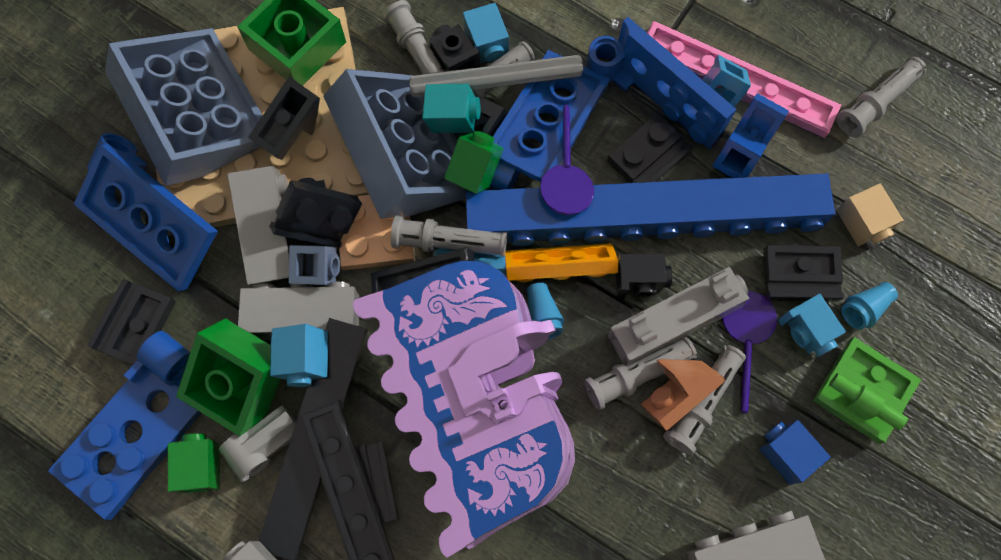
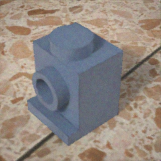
(321, 265)

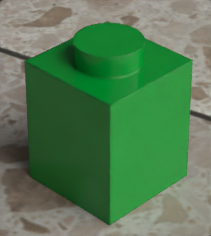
(474, 161)
(193, 465)

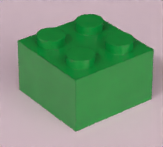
(293, 36)
(229, 377)

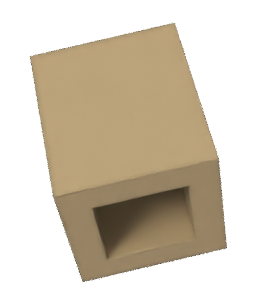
(870, 216)

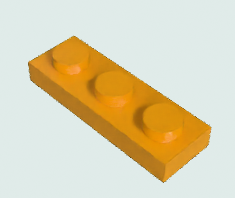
(561, 262)

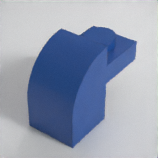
(750, 137)

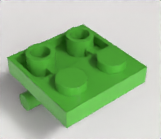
(867, 391)

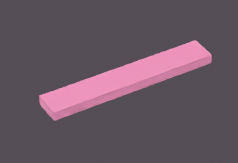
(804, 106)

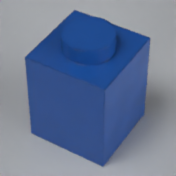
(793, 451)

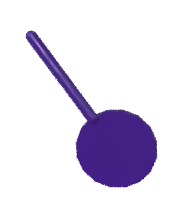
(566, 187)
(750, 326)

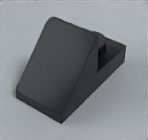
(285, 118)

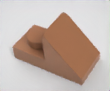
(687, 386)

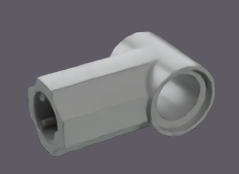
(253, 449)

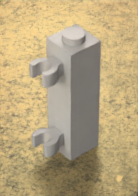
(678, 316)

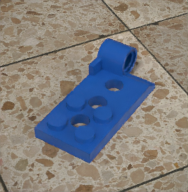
(662, 77)
(524, 123)
(117, 165)
(157, 370)

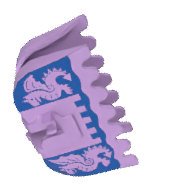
(451, 349)

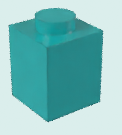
(450, 108)

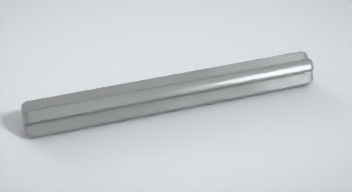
(502, 74)

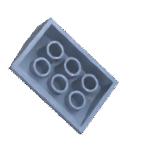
(184, 102)
(392, 144)

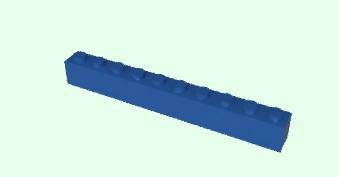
(659, 209)

